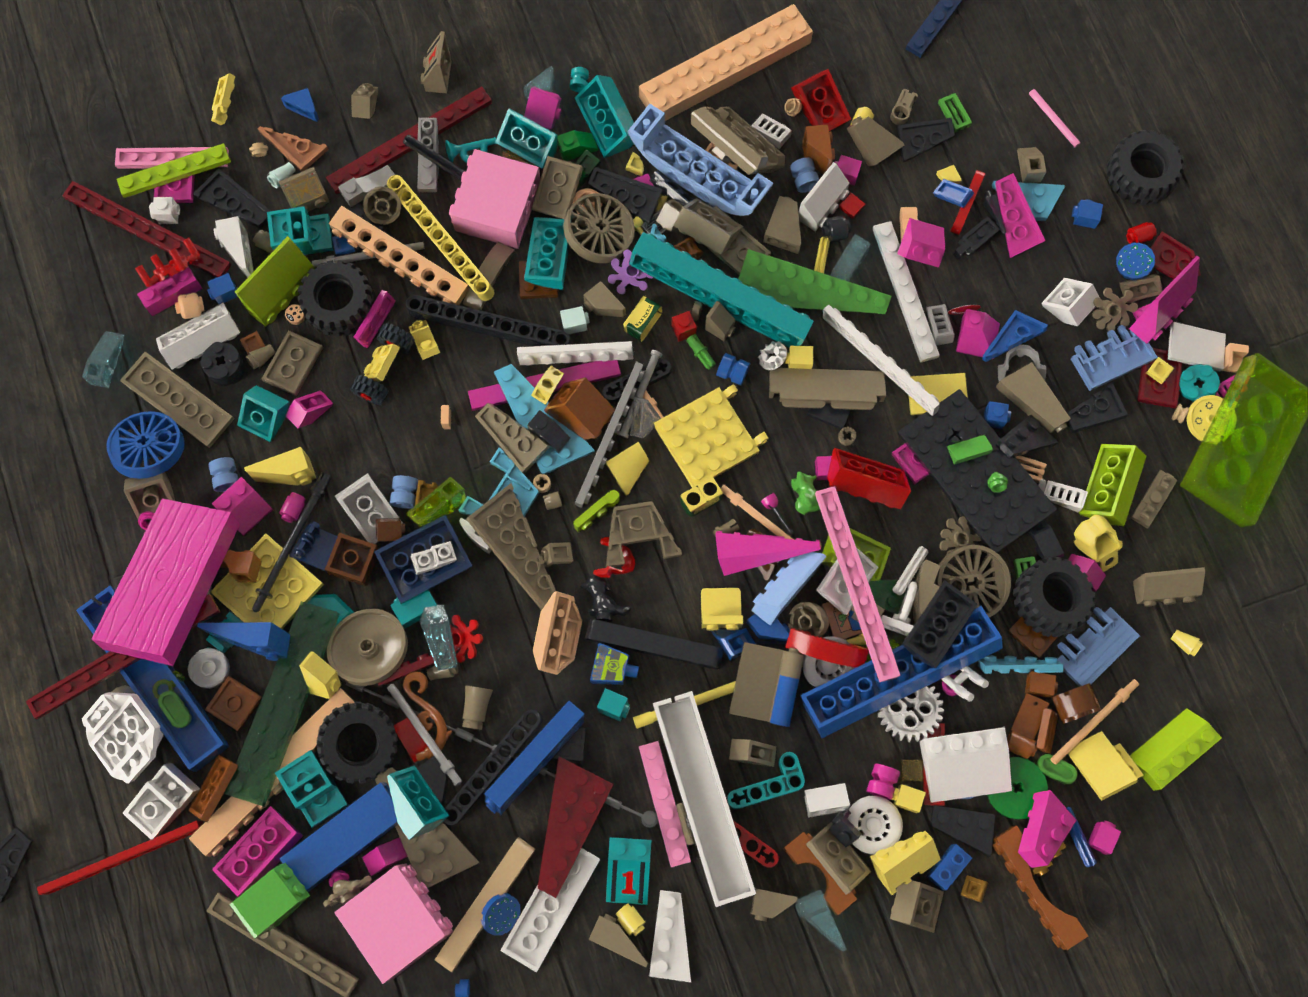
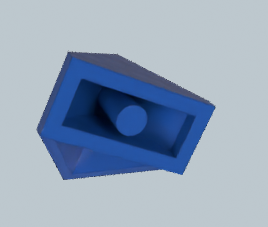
(732, 641)

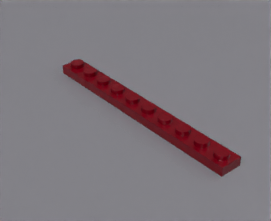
(396, 148)
(142, 227)
(97, 672)

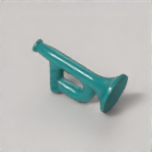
(453, 150)

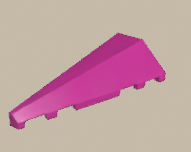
(746, 552)

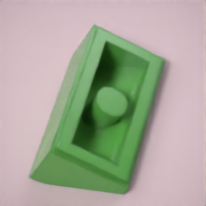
(969, 449)

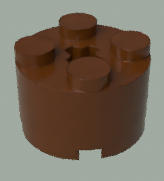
(1076, 703)

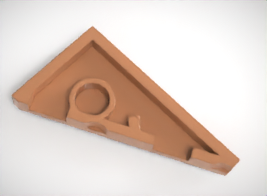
(298, 151)

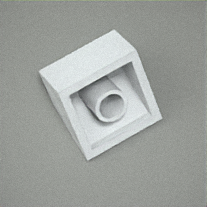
(1071, 301)

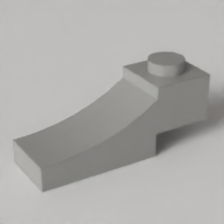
(356, 189)

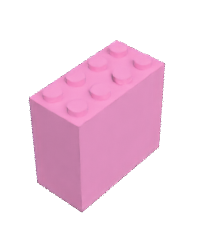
(495, 198)
(394, 922)

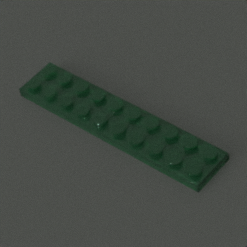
(280, 707)

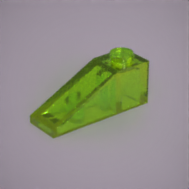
(438, 503)

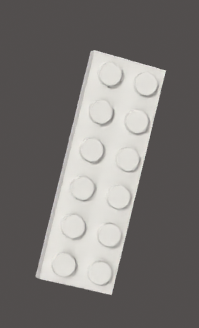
(546, 915)

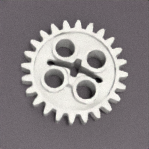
(896, 720)

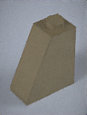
(873, 140)
(784, 226)

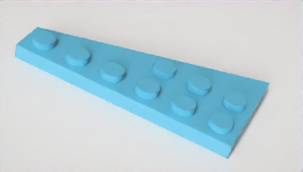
(525, 407)

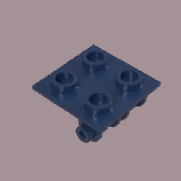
(314, 546)

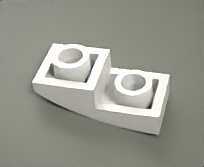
(473, 535)
(433, 558)

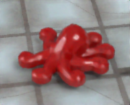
(464, 639)

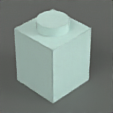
(574, 320)

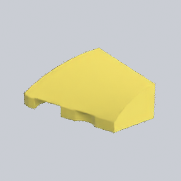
(628, 466)

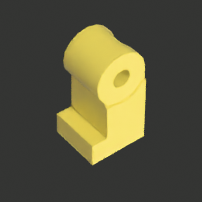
(547, 384)

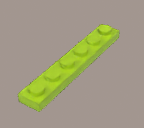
(173, 170)

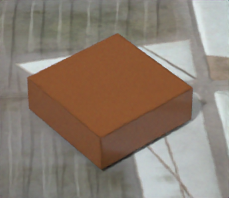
(252, 342)

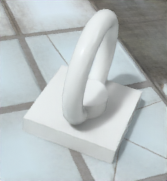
(900, 622)

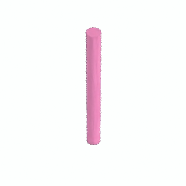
(1054, 118)

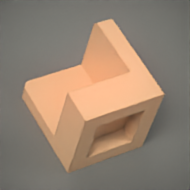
(1234, 356)

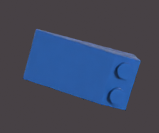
(257, 637)

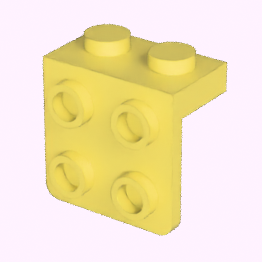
(721, 608)

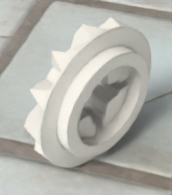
(773, 362)

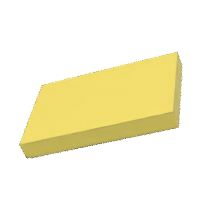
(940, 386)
(1102, 766)

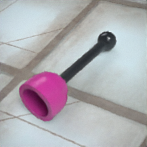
(771, 502)

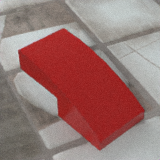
(410, 738)

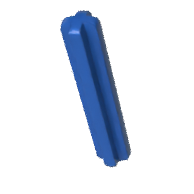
(1081, 843)

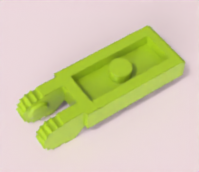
(596, 510)

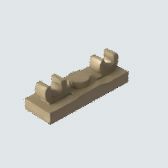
(1154, 498)

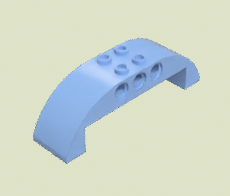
(695, 167)

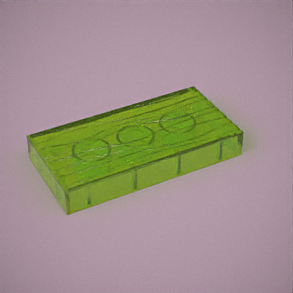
(1248, 441)

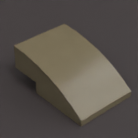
(926, 588)

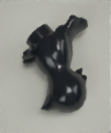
(603, 605)

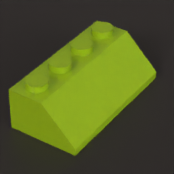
(1113, 482)
(1174, 748)

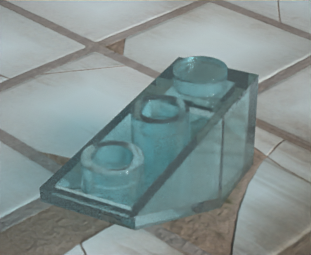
(103, 360)

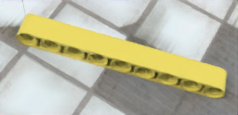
(444, 244)

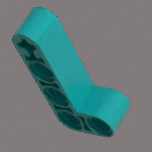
(764, 786)

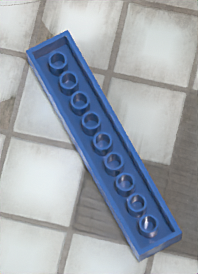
(861, 693)

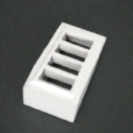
(772, 138)
(1066, 489)

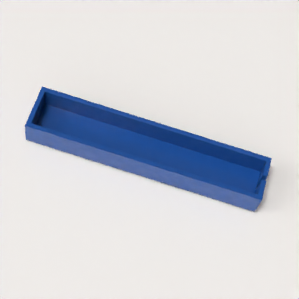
(198, 741)

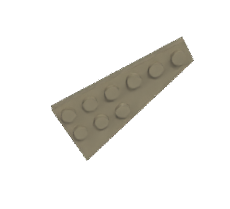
(511, 540)
(435, 853)

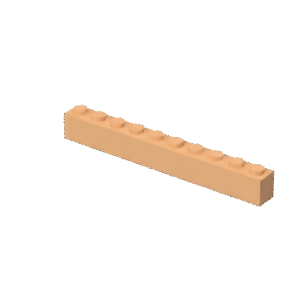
(236, 812)

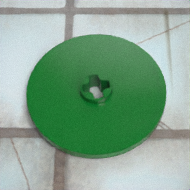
(1020, 803)

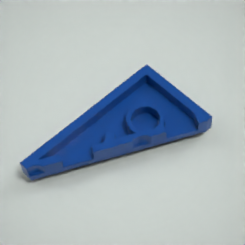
(1015, 332)

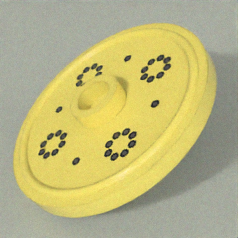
(1202, 414)

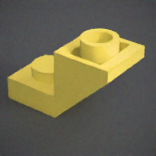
(424, 339)

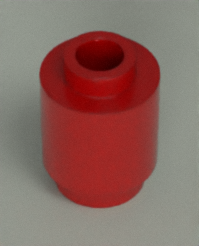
(1141, 233)

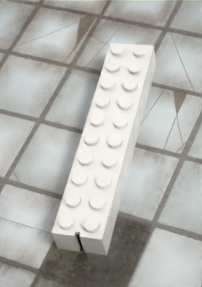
(704, 799)

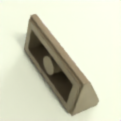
(1142, 288)
(686, 828)

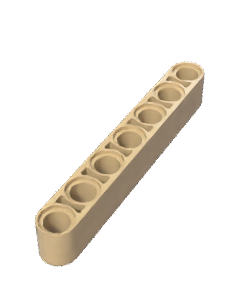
(471, 925)

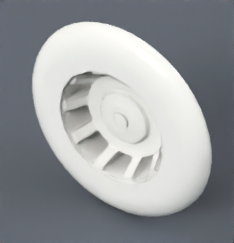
(874, 825)

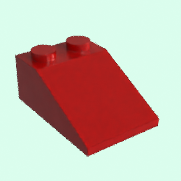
(821, 100)

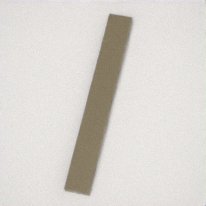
(289, 950)

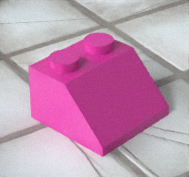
(923, 242)
(244, 504)

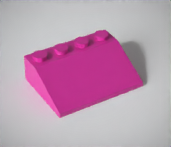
(1168, 304)

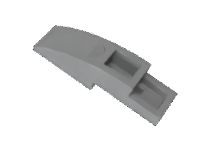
(427, 170)

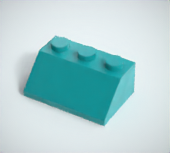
(527, 138)

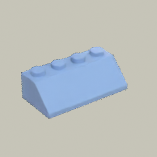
(787, 585)

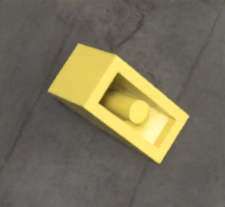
(319, 676)

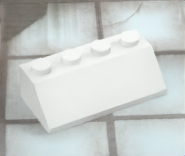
(196, 336)

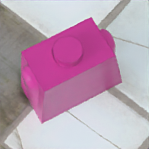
(543, 107)

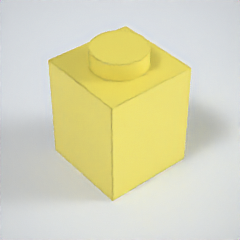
(800, 357)
(908, 798)

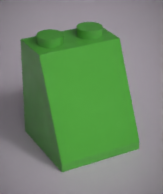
(270, 900)

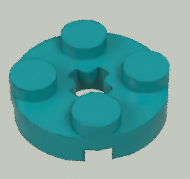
(1199, 372)

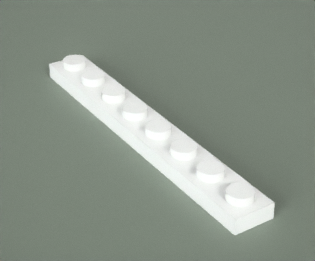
(906, 292)
(884, 363)

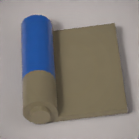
(767, 684)

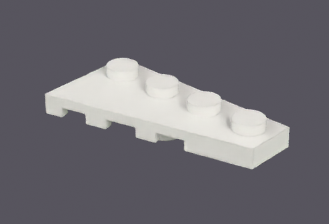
(670, 945)

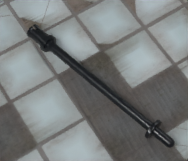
(317, 491)

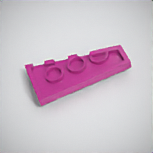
(1018, 219)

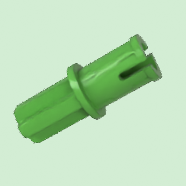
(700, 351)

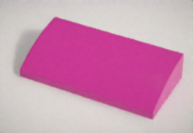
(257, 851)

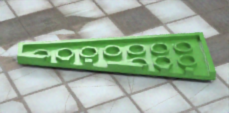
(808, 288)

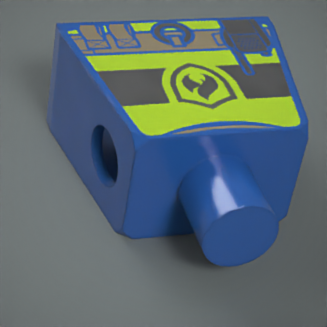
(611, 666)

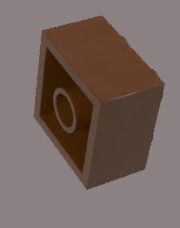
(352, 559)

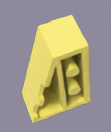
(904, 860)

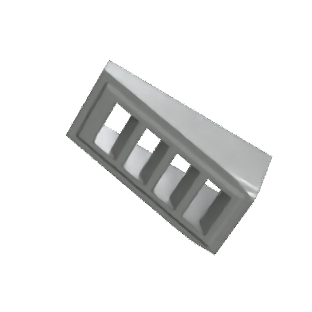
(940, 336)

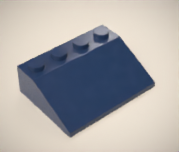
(399, 568)

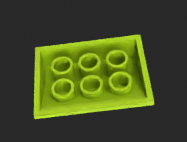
(274, 282)

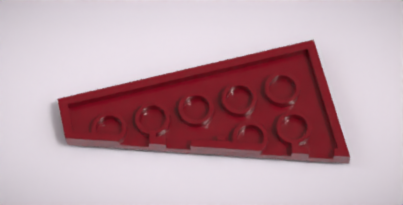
(573, 811)

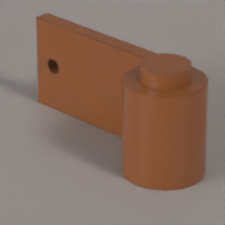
(1026, 726)

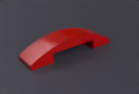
(826, 649)

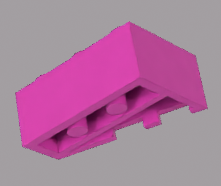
(1046, 829)

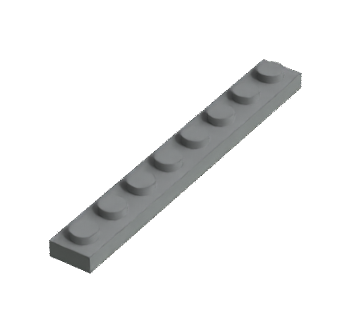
(607, 442)

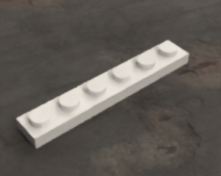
(575, 353)

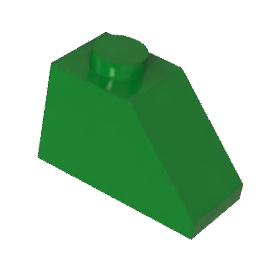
(575, 143)

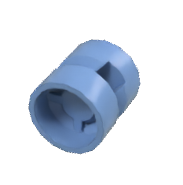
(804, 174)
(223, 472)
(404, 490)

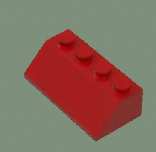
(868, 479)

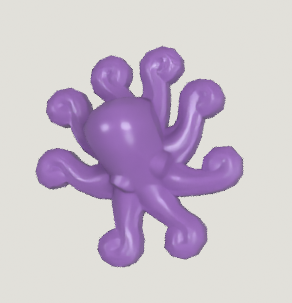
(627, 274)

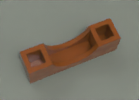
(242, 565)
(834, 896)

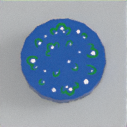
(1135, 261)
(500, 914)

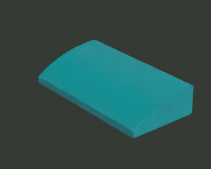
(547, 253)

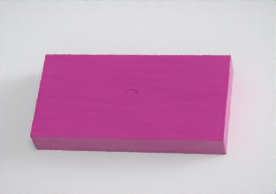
(166, 582)

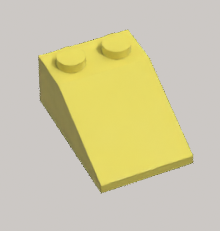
(286, 468)

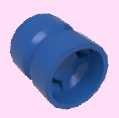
(733, 369)

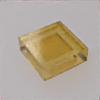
(911, 770)

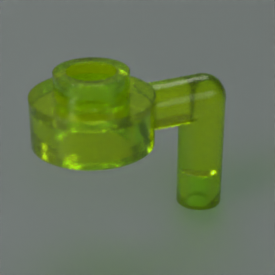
(170, 684)

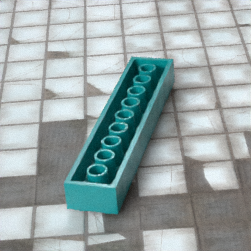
(712, 285)

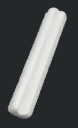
(910, 570)

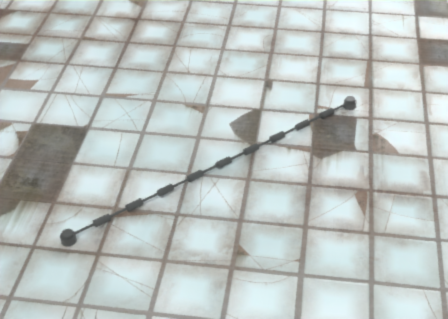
(649, 818)

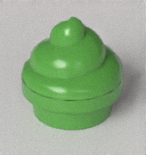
(997, 482)

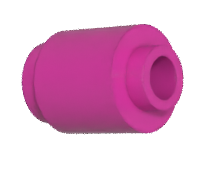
(292, 507)

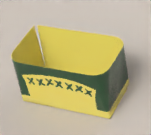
(642, 318)
(693, 510)

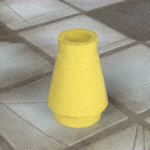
(1187, 642)

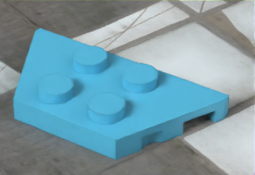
(1040, 197)

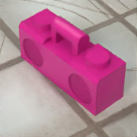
(166, 292)

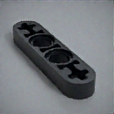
(614, 385)

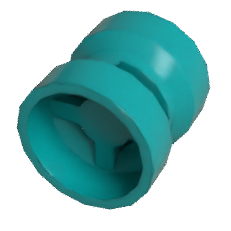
(579, 78)

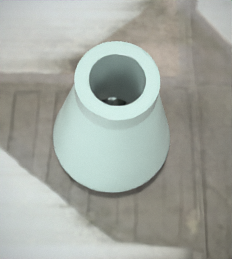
(280, 174)

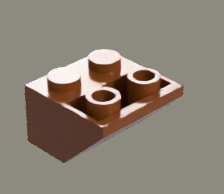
(817, 146)

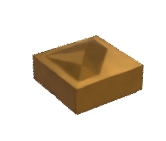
(974, 889)

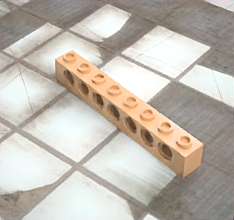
(344, 219)

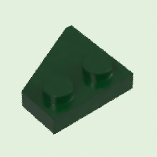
(885, 597)

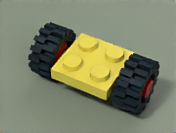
(394, 341)

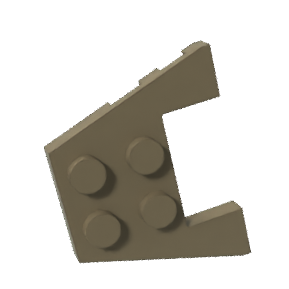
(634, 525)

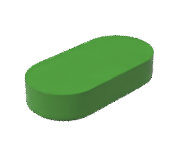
(174, 709)
(1062, 772)

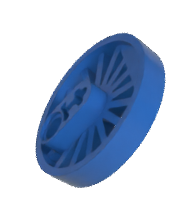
(149, 444)

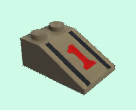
(437, 66)

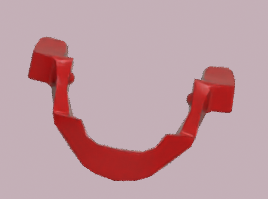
(627, 568)

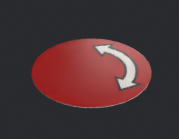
(961, 310)

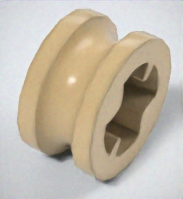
(1180, 413)
(546, 486)

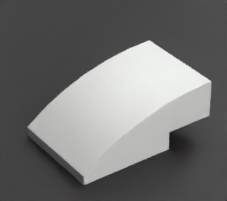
(161, 800)

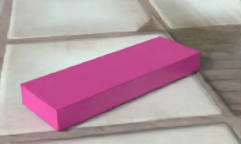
(374, 318)

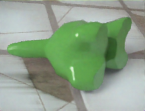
(804, 487)

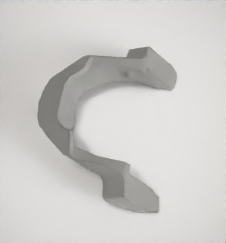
(1021, 350)

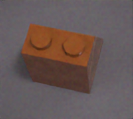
(580, 408)

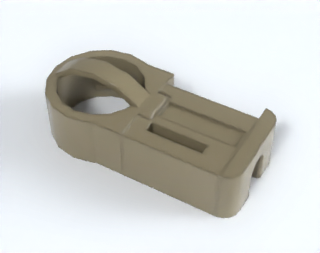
(904, 106)

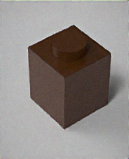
(389, 529)

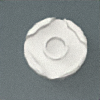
(208, 668)

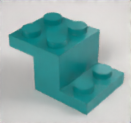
(308, 232)
(311, 788)

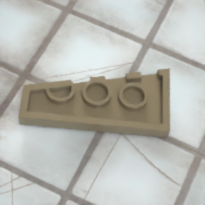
(515, 440)

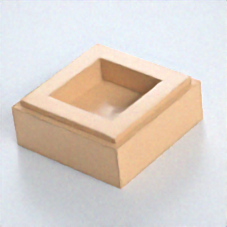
(446, 416)

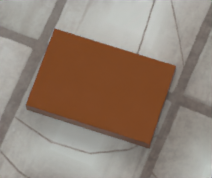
(213, 788)

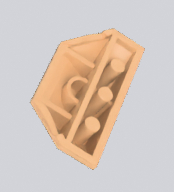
(557, 634)

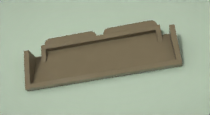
(819, 386)

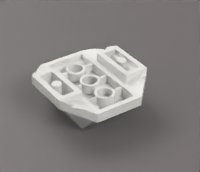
(122, 734)

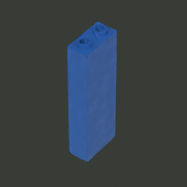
(534, 758)
(343, 837)

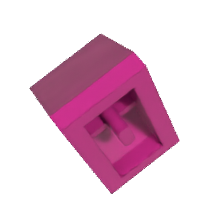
(1091, 568)
(384, 856)

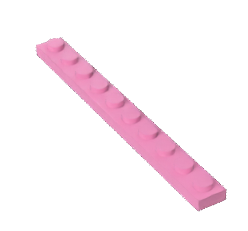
(857, 584)

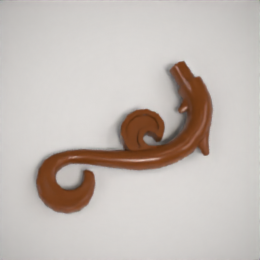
(431, 712)

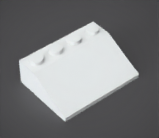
(966, 764)

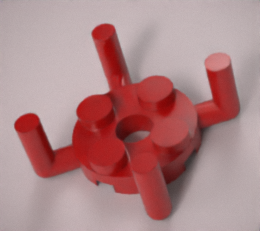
(177, 264)

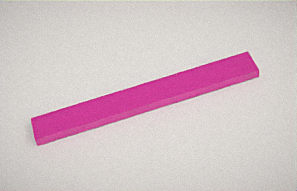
(593, 371)

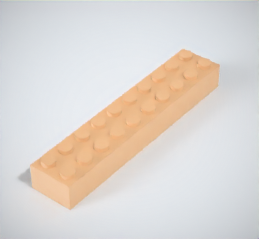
(727, 62)

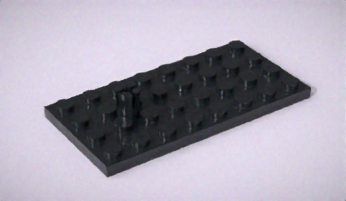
(992, 515)

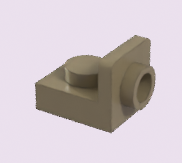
(557, 554)

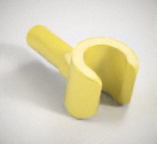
(637, 224)

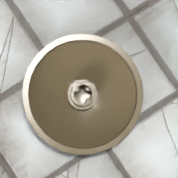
(367, 647)

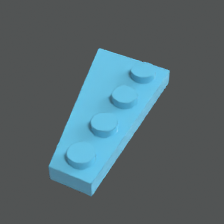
(1049, 665)

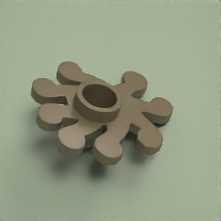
(1113, 309)
(957, 537)
(346, 890)

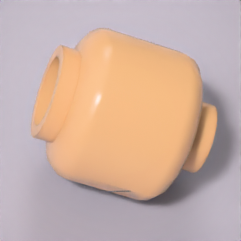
(189, 305)

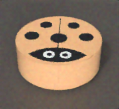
(294, 314)

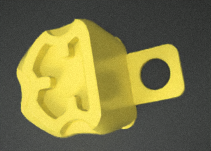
(1098, 541)

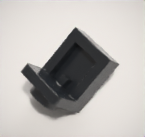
(844, 829)

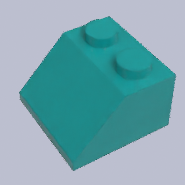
(262, 412)

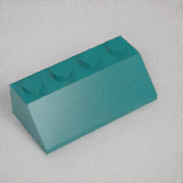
(606, 115)

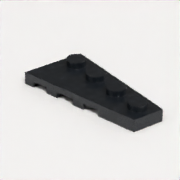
(636, 196)

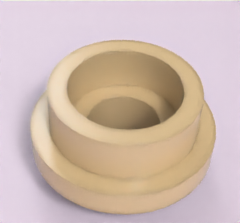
(793, 106)
(258, 150)

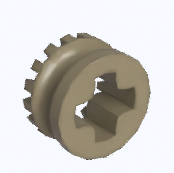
(846, 430)

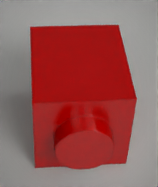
(683, 326)

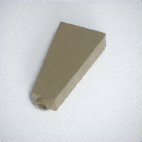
(1034, 397)

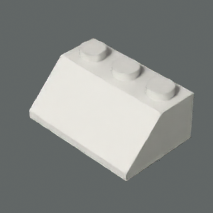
(824, 198)

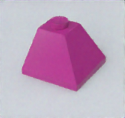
(976, 333)

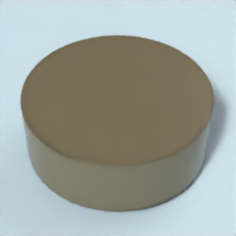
(697, 308)

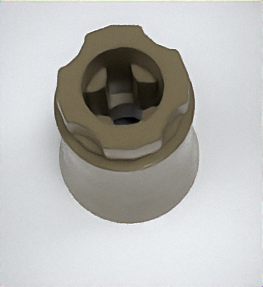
(475, 706)

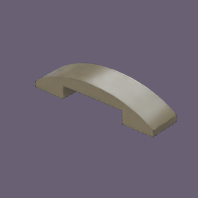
(490, 269)

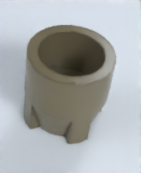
(552, 500)

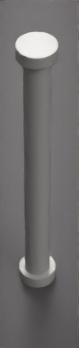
(640, 392)

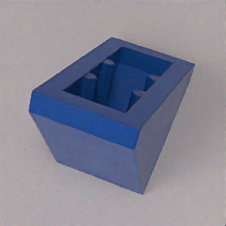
(301, 103)

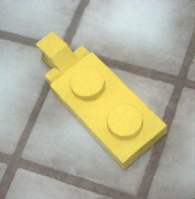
(222, 98)

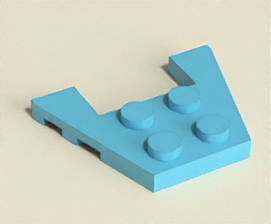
(523, 488)

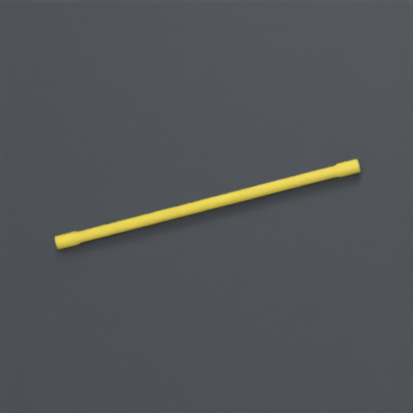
(650, 717)

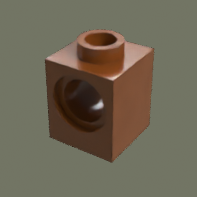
(1041, 684)

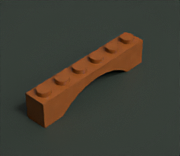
(1064, 927)

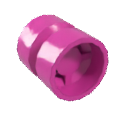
(883, 781)

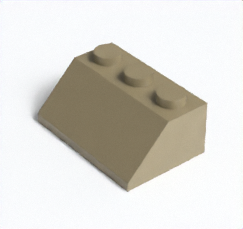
(707, 226)
(1169, 586)

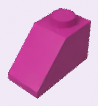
(308, 408)

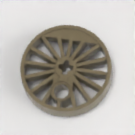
(598, 228)
(972, 572)

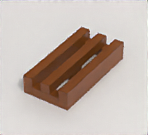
(1047, 730)

